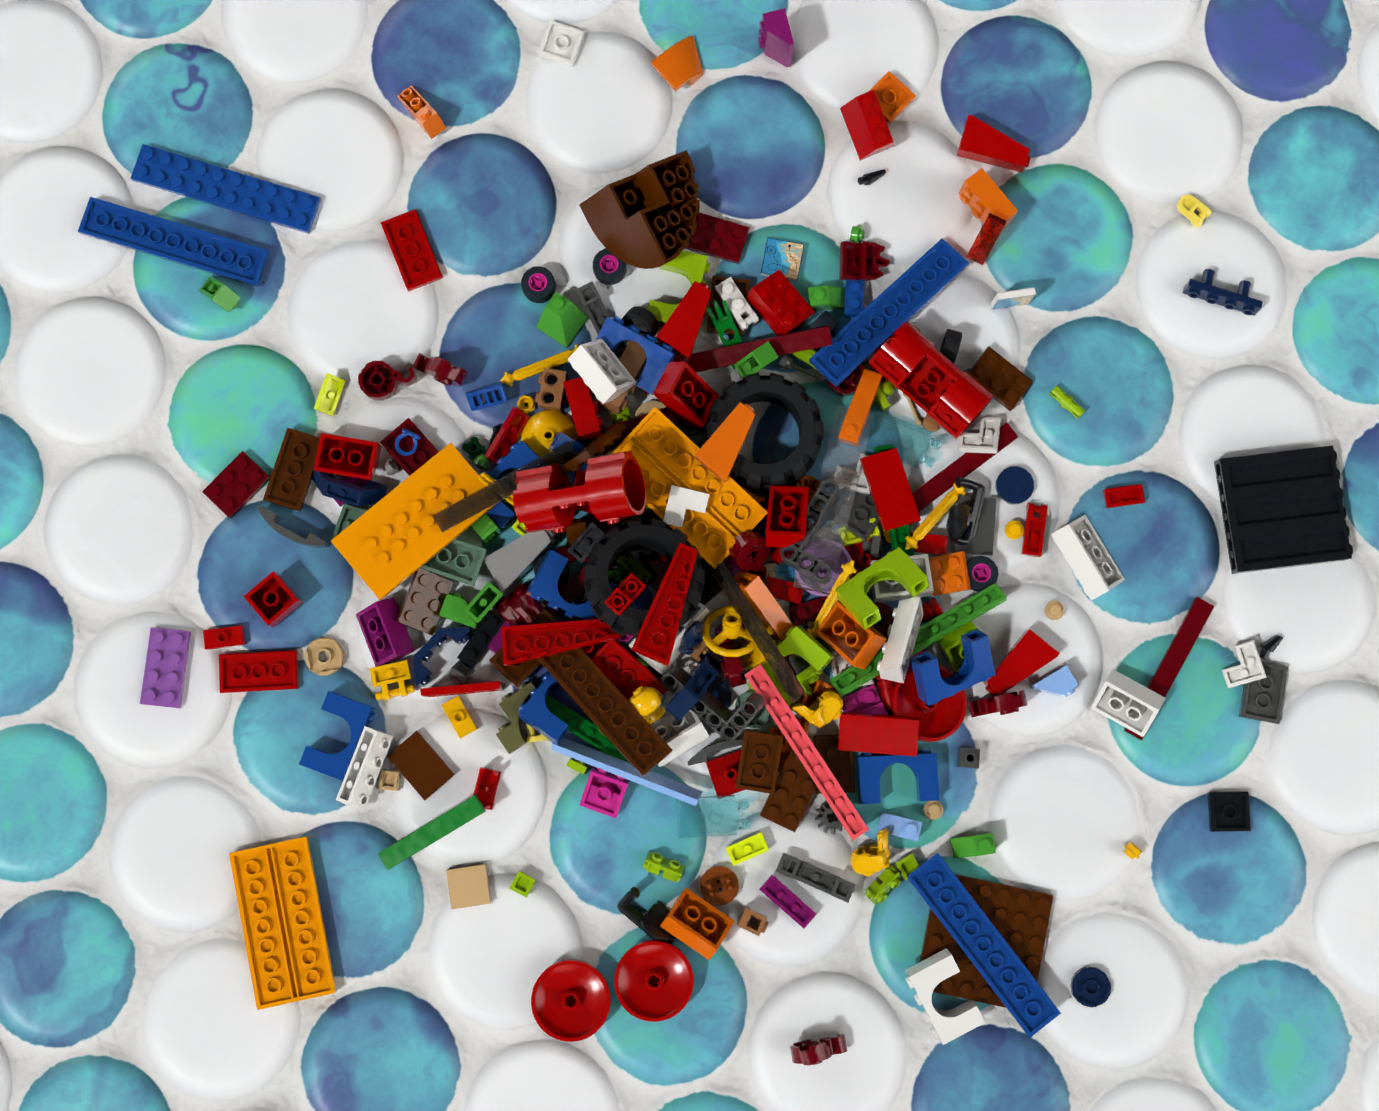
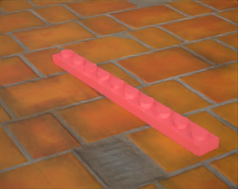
(806, 752)

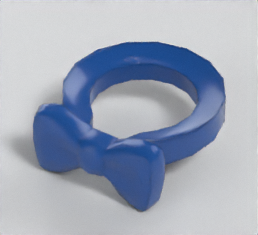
(416, 437)

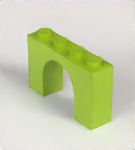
(691, 266)
(893, 566)
(802, 644)

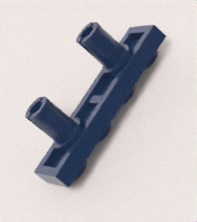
(1214, 295)

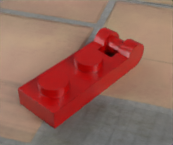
(1034, 530)

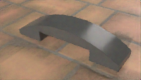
(595, 309)
(311, 541)
(701, 757)
(815, 877)

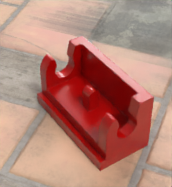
(487, 786)

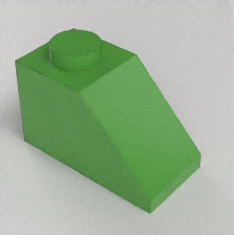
(220, 294)
(825, 298)
(756, 360)
(486, 529)
(483, 602)
(453, 610)
(973, 845)

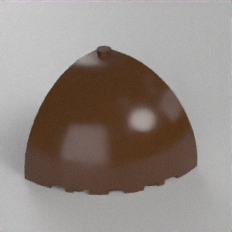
(648, 214)

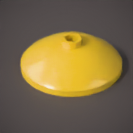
(547, 422)

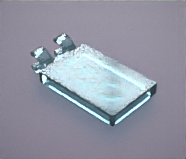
(908, 438)
(711, 817)

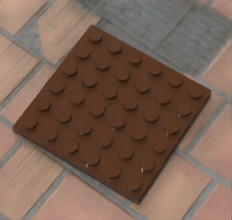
(1017, 915)

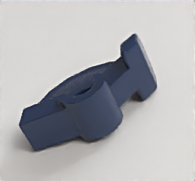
(691, 637)

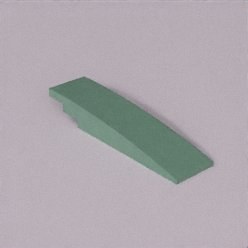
(456, 561)

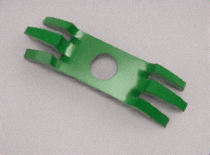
(724, 323)

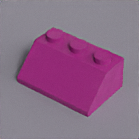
(776, 37)
(383, 635)

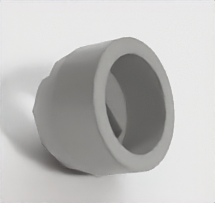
(391, 466)

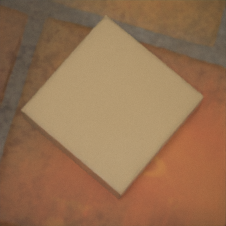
(389, 780)

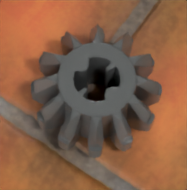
(823, 817)

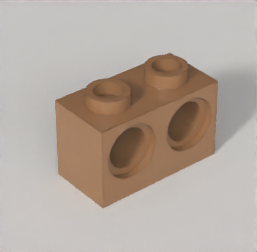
(556, 390)

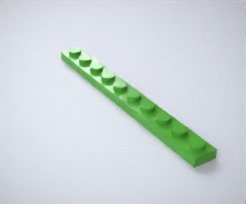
(927, 635)

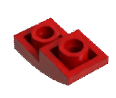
(932, 544)
(625, 594)

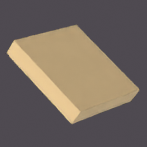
(468, 886)

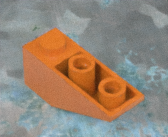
(421, 112)

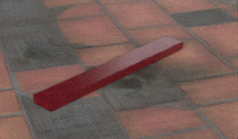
(782, 345)
(961, 467)
(1178, 650)

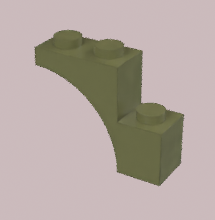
(511, 735)

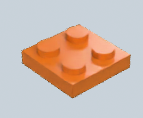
(892, 96)
(949, 573)

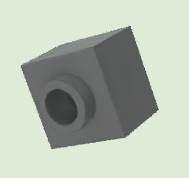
(962, 757)

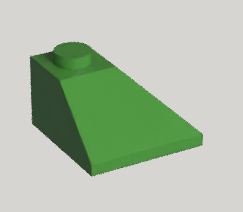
(561, 320)

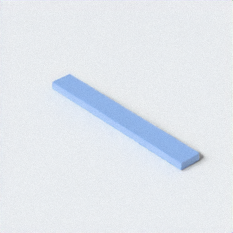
(627, 771)

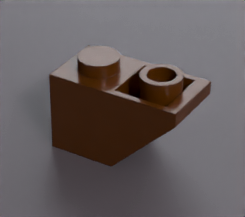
(575, 530)

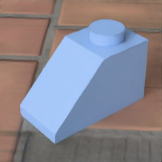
(1057, 683)
(900, 826)

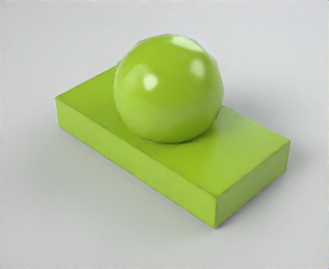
(885, 390)

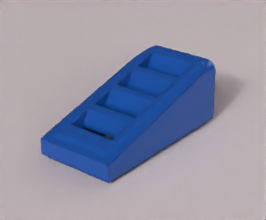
(490, 388)

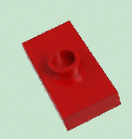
(1124, 496)
(224, 637)

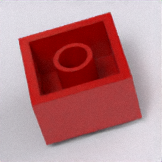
(273, 599)

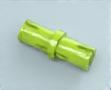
(1067, 402)

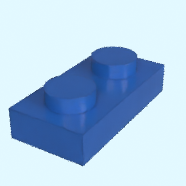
(854, 297)

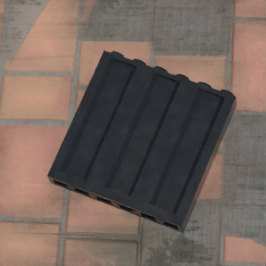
(1283, 509)

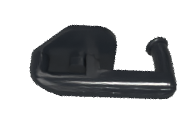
(966, 517)
(651, 921)

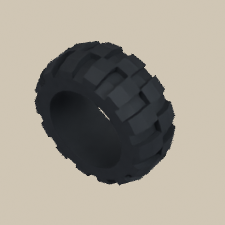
(796, 401)
(627, 538)

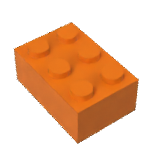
(986, 197)
(849, 637)
(697, 923)

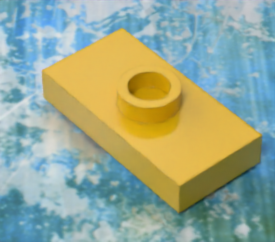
(459, 717)

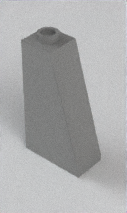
(518, 557)

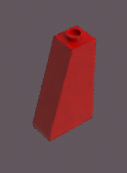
(992, 147)
(686, 320)
(1021, 661)

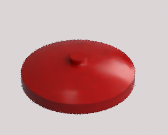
(935, 720)
(653, 980)
(570, 1000)

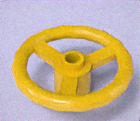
(731, 629)

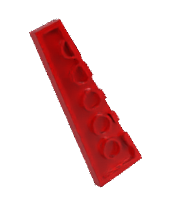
(663, 619)
(536, 641)

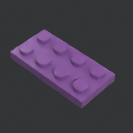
(165, 667)

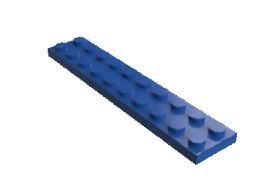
(225, 188)
(173, 241)
(888, 312)
(983, 945)

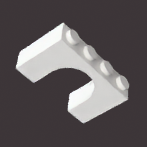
(946, 1023)

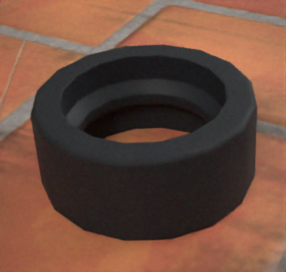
(643, 316)
(951, 344)

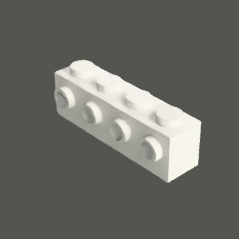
(364, 768)

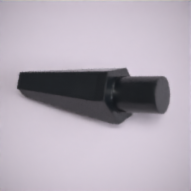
(869, 178)
(1270, 646)

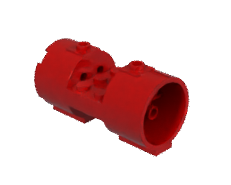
(931, 380)
(611, 488)

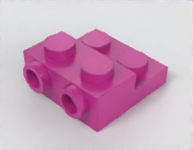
(864, 701)
(604, 792)

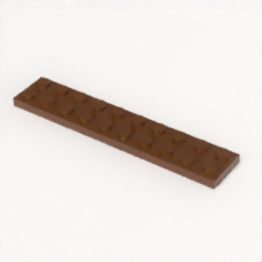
(605, 705)

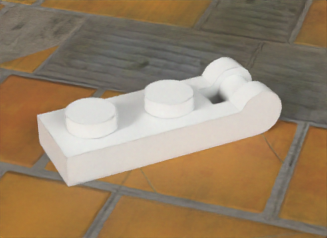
(736, 303)

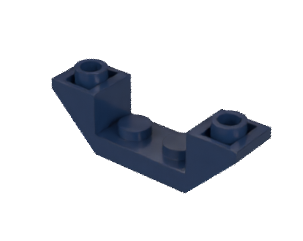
(349, 492)
(421, 672)
(694, 688)

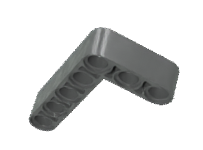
(798, 547)
(712, 710)

